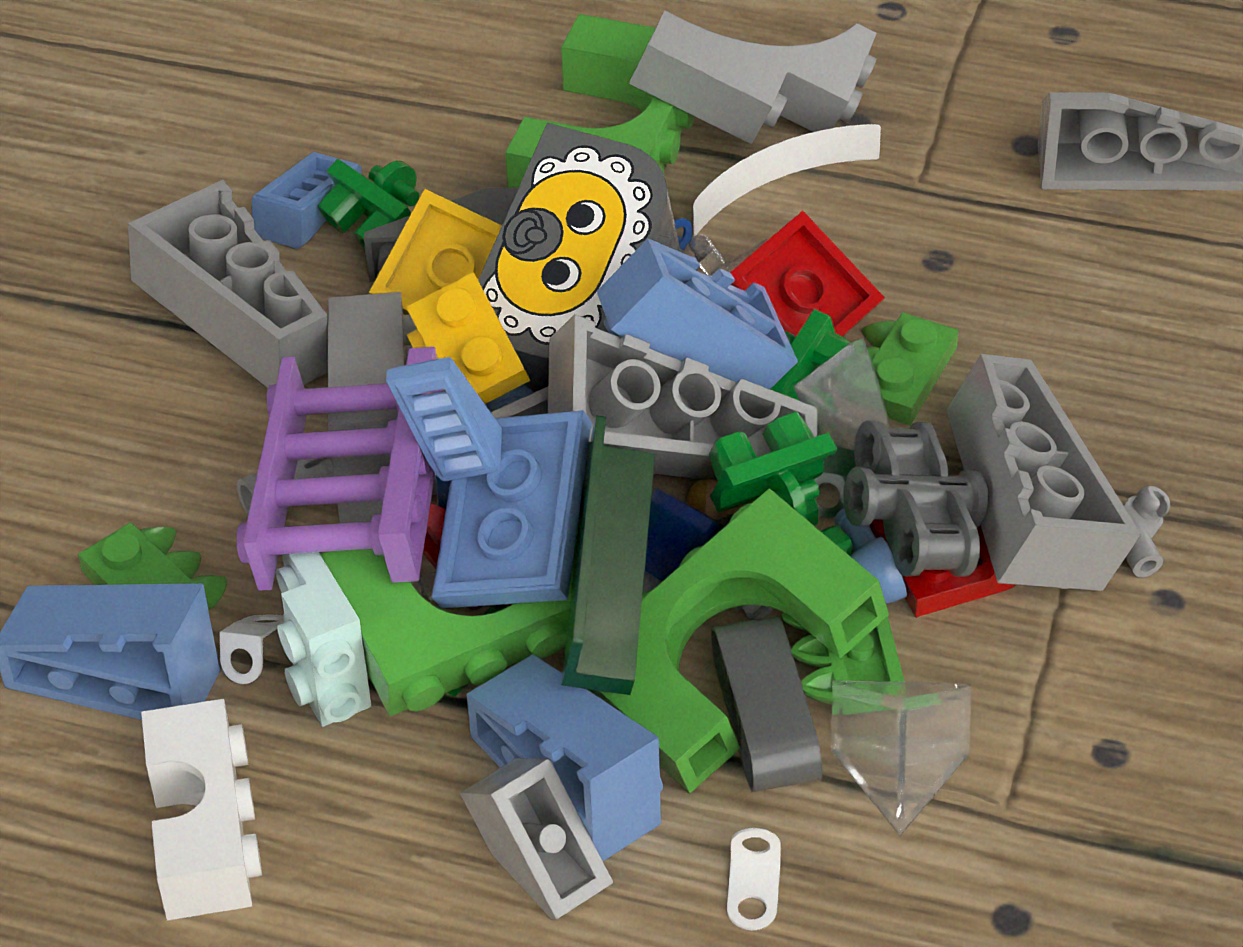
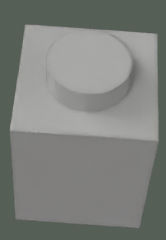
(537, 834)

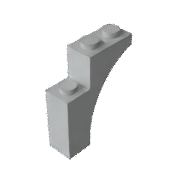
(753, 84)

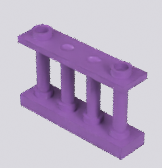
(401, 487)

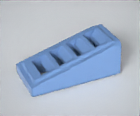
(288, 206)
(450, 425)

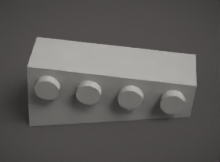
(229, 284)
(363, 343)
(658, 400)
(1048, 500)

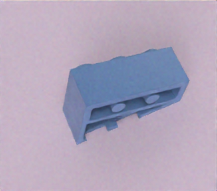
(696, 315)
(111, 646)
(596, 750)

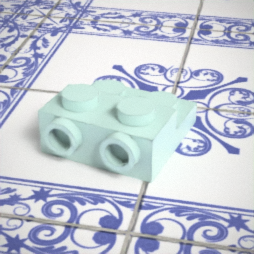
(321, 640)

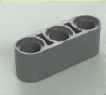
(766, 704)

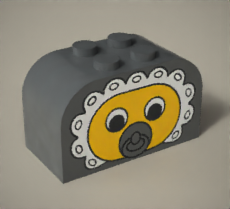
(567, 232)

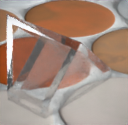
(845, 394)
(900, 740)

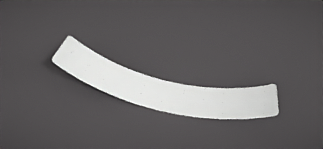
(785, 158)

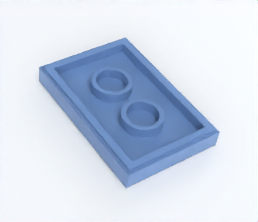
(516, 528)

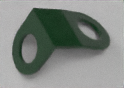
(835, 472)

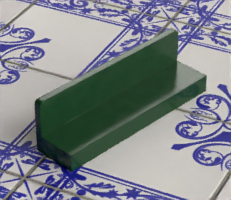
(608, 567)

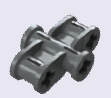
(924, 511)

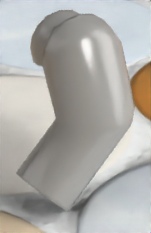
(1147, 514)

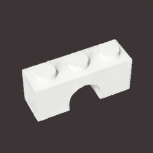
(204, 853)

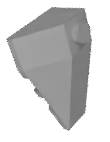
(1133, 145)

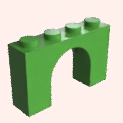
(600, 62)
(759, 558)
(423, 651)

